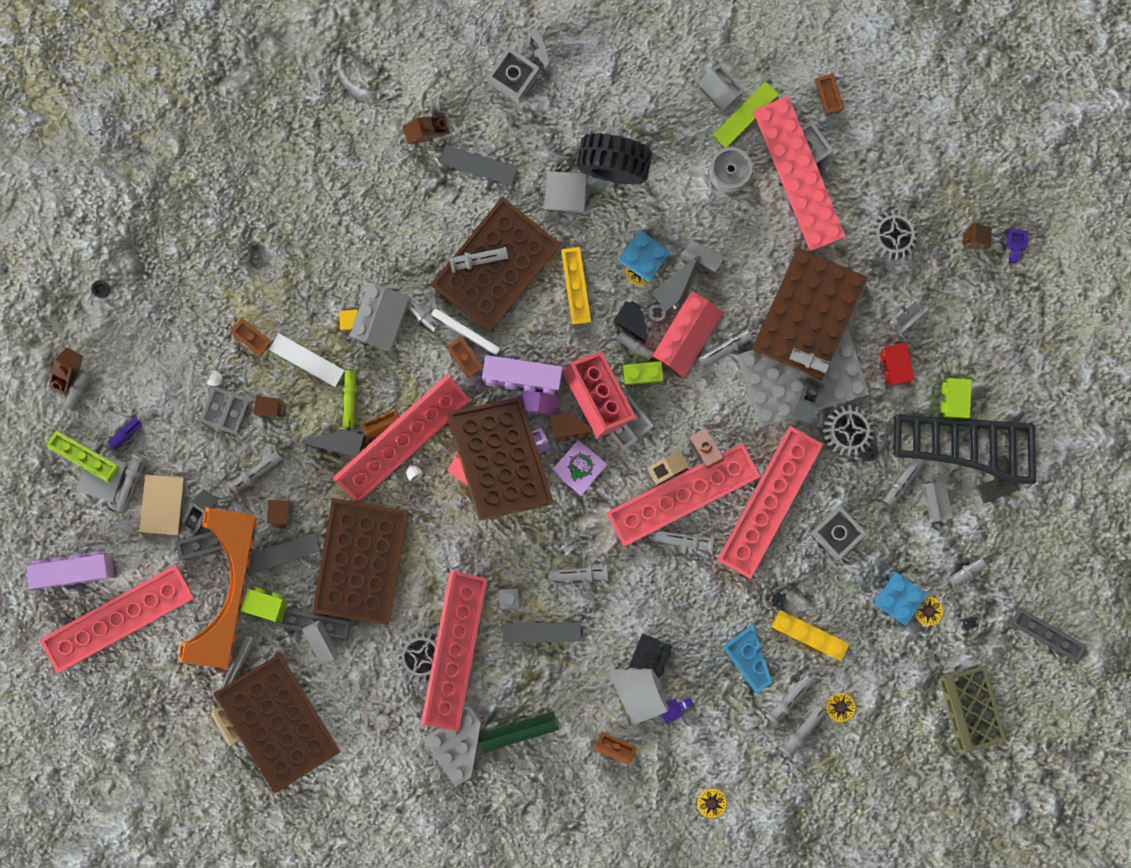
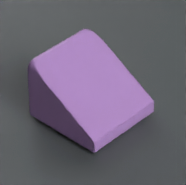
(540, 440)

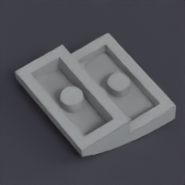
(540, 52)
(566, 192)
(223, 410)
(635, 429)
(99, 488)

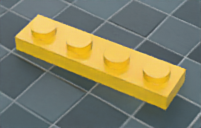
(576, 286)
(810, 635)

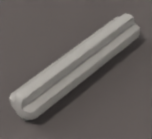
(239, 660)

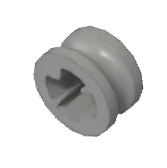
(435, 106)
(663, 313)
(569, 547)

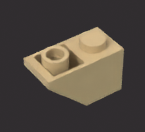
(667, 467)

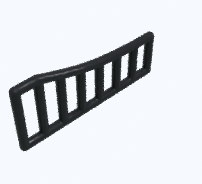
(973, 463)

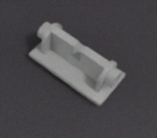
(906, 319)

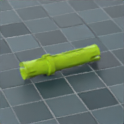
(349, 399)

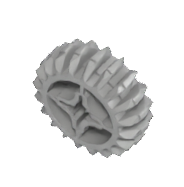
(895, 251)
(849, 439)
(405, 649)

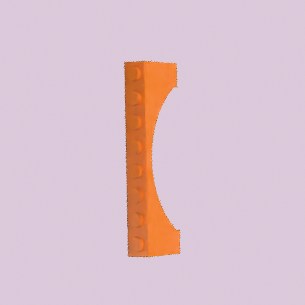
(214, 643)

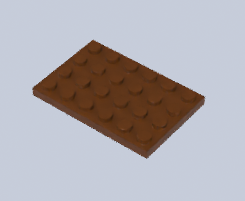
(493, 287)
(809, 311)
(499, 458)
(360, 561)
(276, 723)

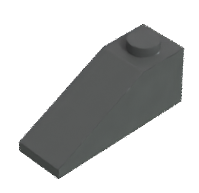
(676, 288)
(342, 442)

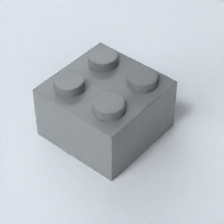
(513, 75)
(838, 533)

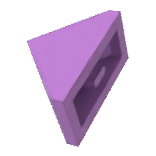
(540, 403)

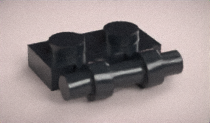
(645, 652)

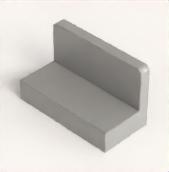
(721, 87)
(710, 261)
(937, 501)
(320, 641)

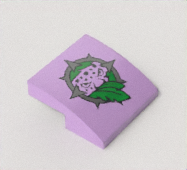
(579, 467)

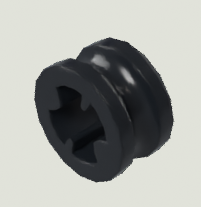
(101, 294)
(867, 458)
(779, 599)
(969, 623)

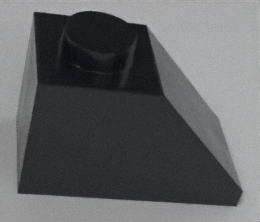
(632, 320)

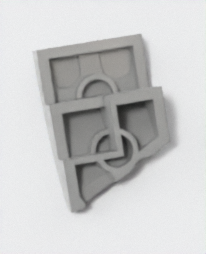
(639, 693)

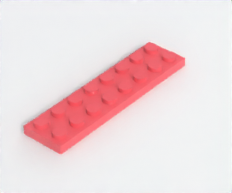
(799, 173)
(401, 439)
(682, 495)
(769, 502)
(116, 619)
(454, 651)

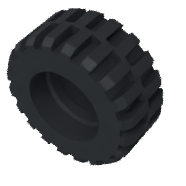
(614, 158)

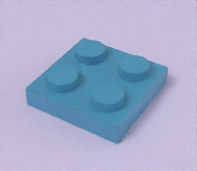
(644, 256)
(900, 598)

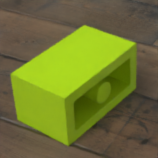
(642, 373)
(956, 398)
(264, 605)

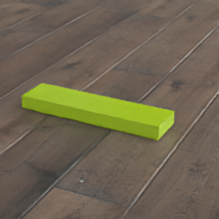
(744, 115)
(83, 456)

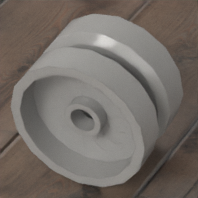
(730, 181)

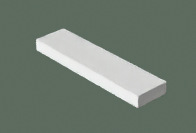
(464, 331)
(307, 360)

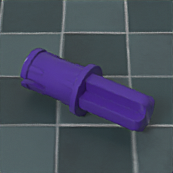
(124, 433)

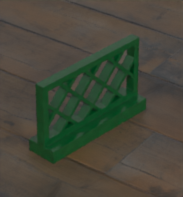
(518, 731)

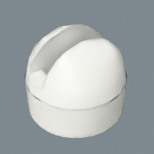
(215, 379)
(413, 473)

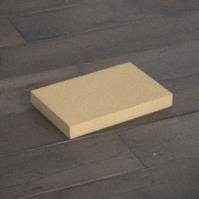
(162, 505)

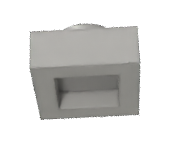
(508, 598)

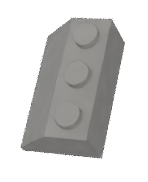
(379, 317)

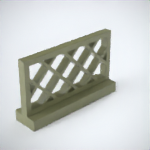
(957, 715)

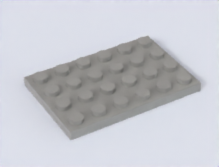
(776, 387)

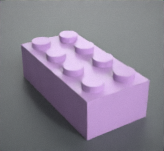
(521, 374)
(70, 571)

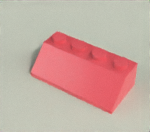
(687, 334)
(598, 394)

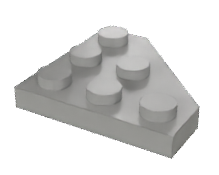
(456, 749)

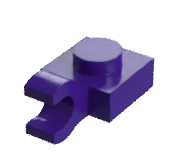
(1016, 242)
(674, 711)

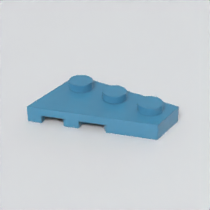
(748, 658)

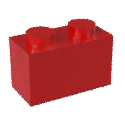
(897, 364)

